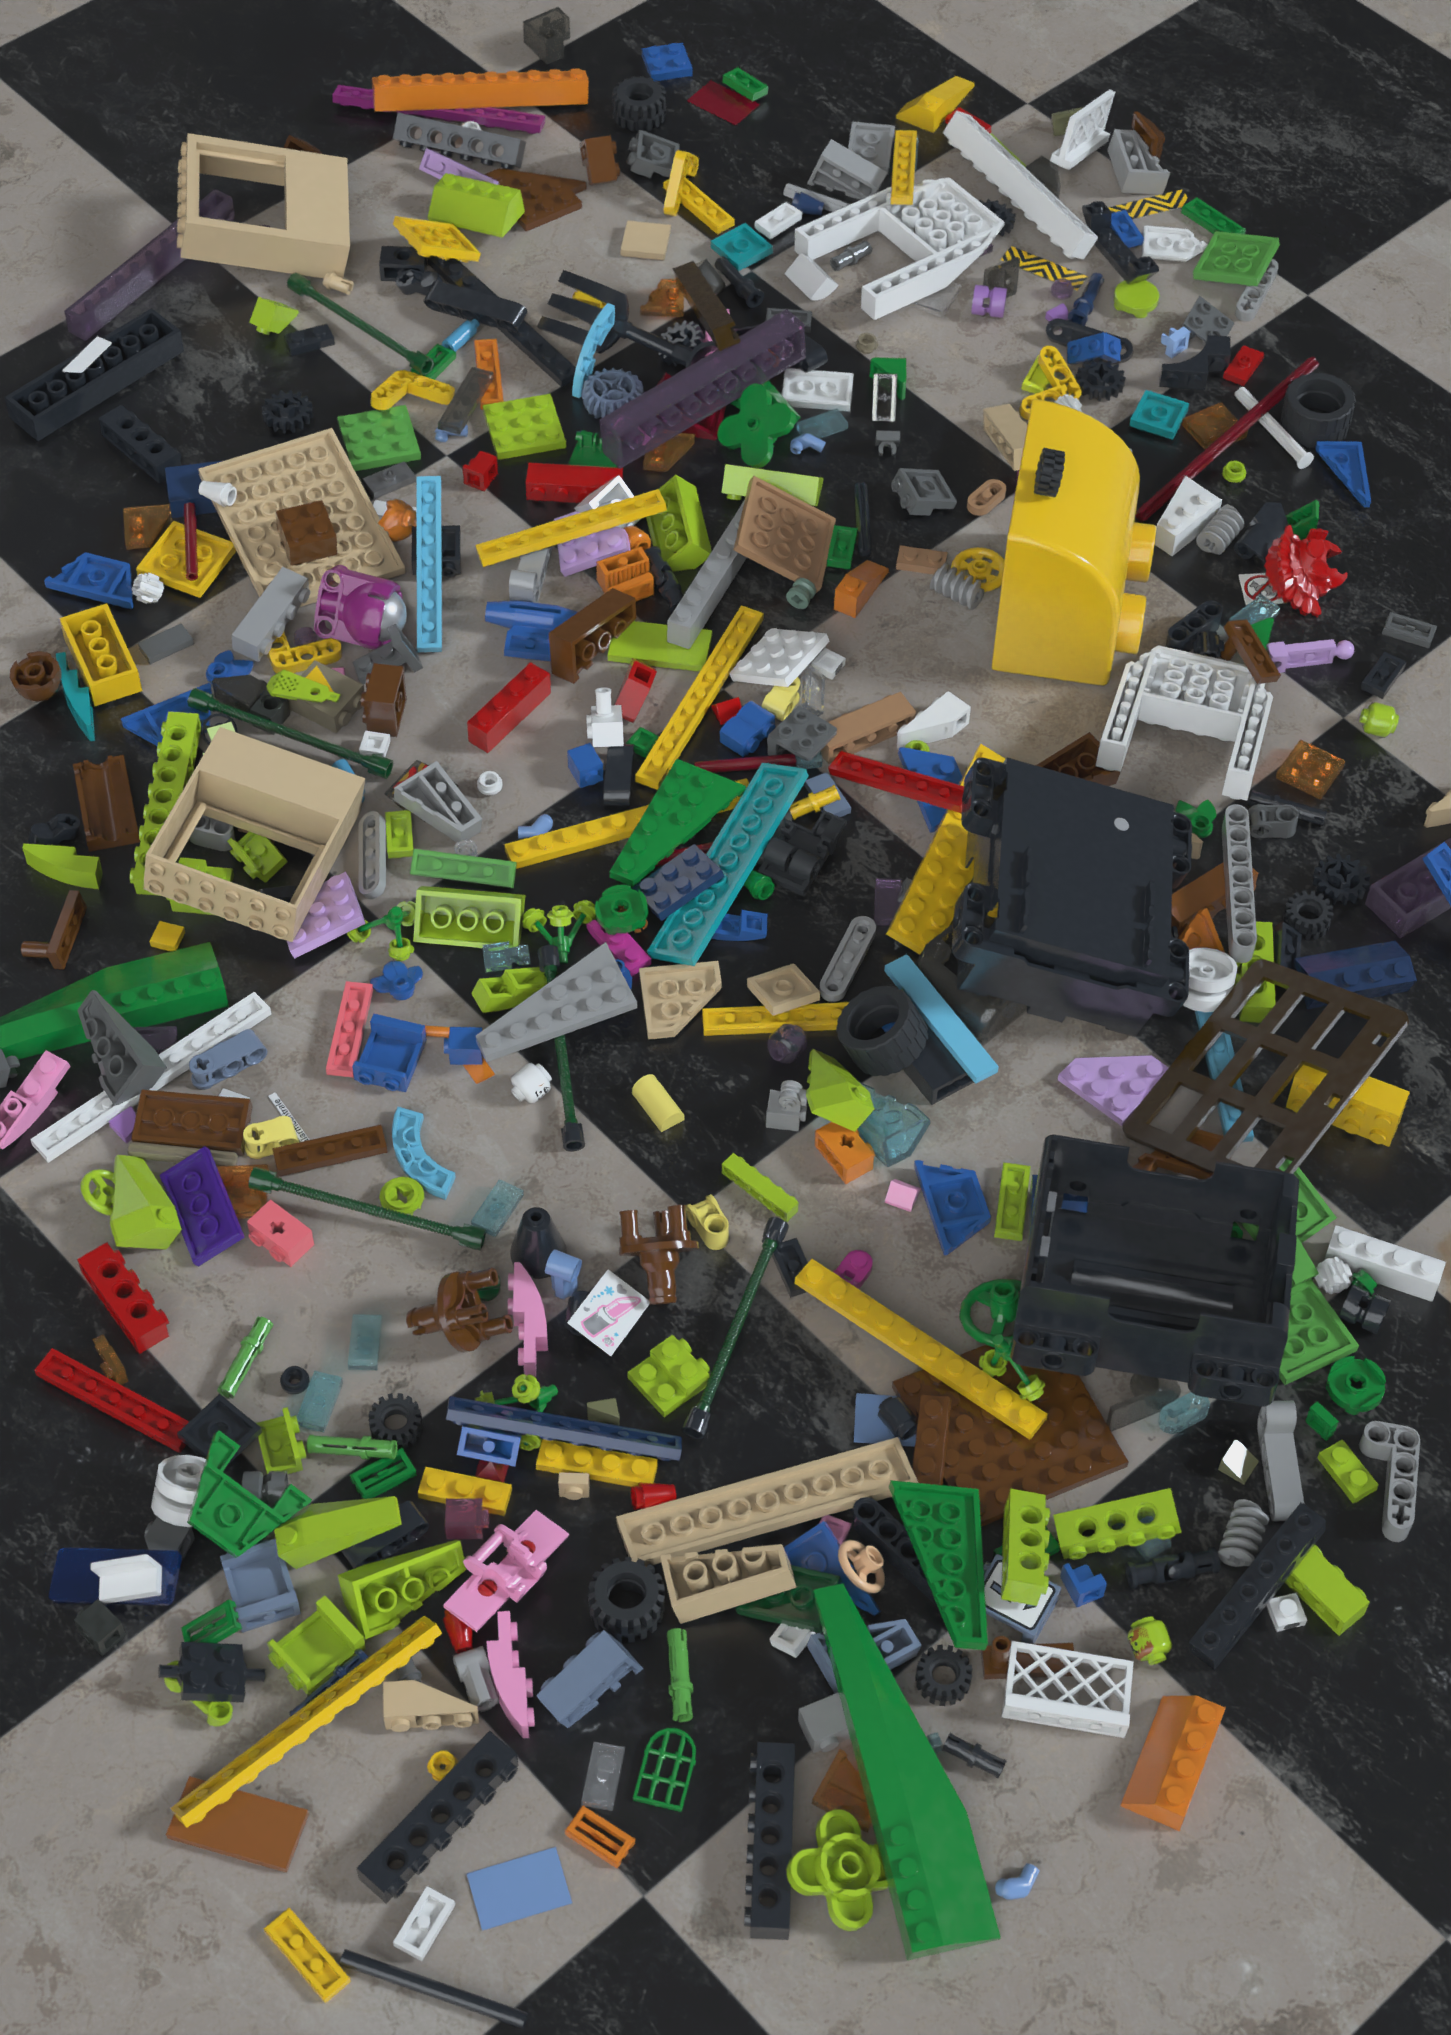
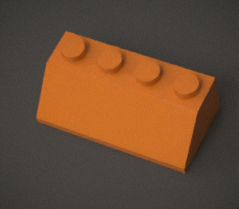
(1173, 1759)

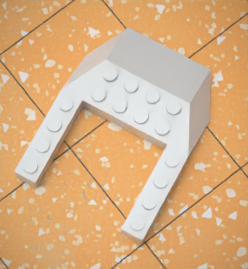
(940, 232)
(1192, 696)

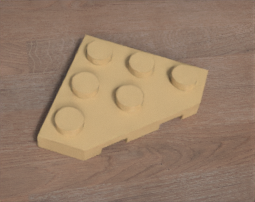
(676, 995)

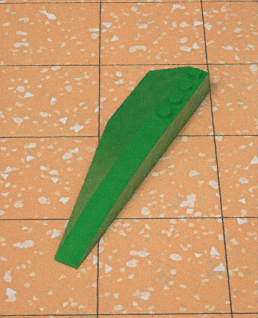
(139, 990)
(910, 1800)

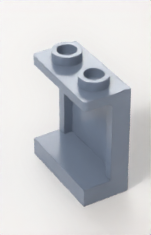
(260, 1586)

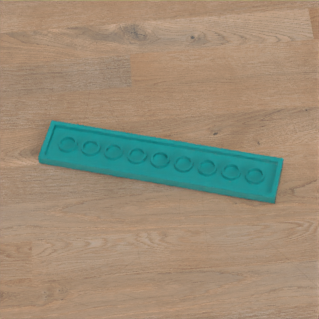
(736, 854)

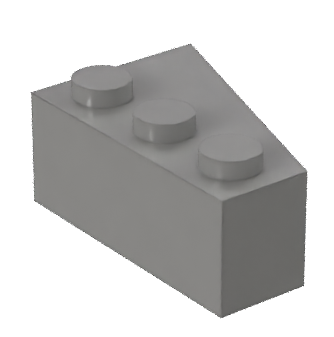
(1134, 164)
(847, 172)
(439, 803)

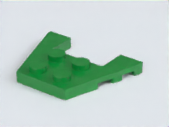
(230, 1512)

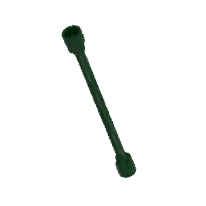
(418, 360)
(376, 764)
(266, 1181)

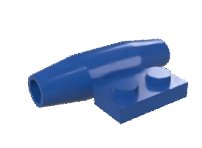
(528, 626)

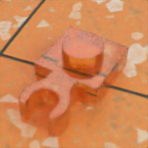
(112, 1365)

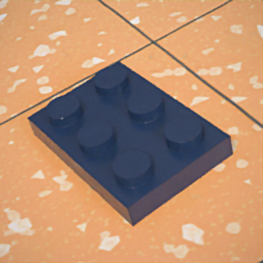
(679, 881)

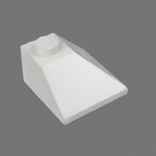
(611, 492)

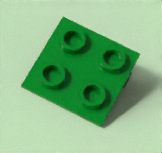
(589, 451)

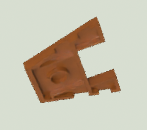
(1156, 1159)

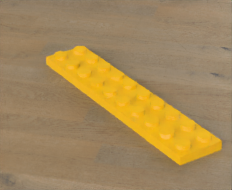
(938, 880)

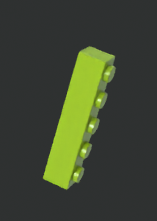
(760, 1187)

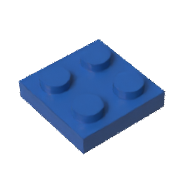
(667, 62)

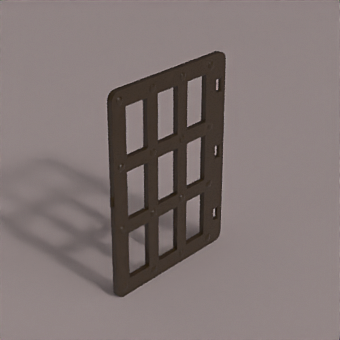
(1314, 1117)

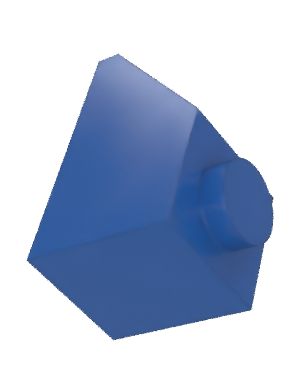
(489, 1445)

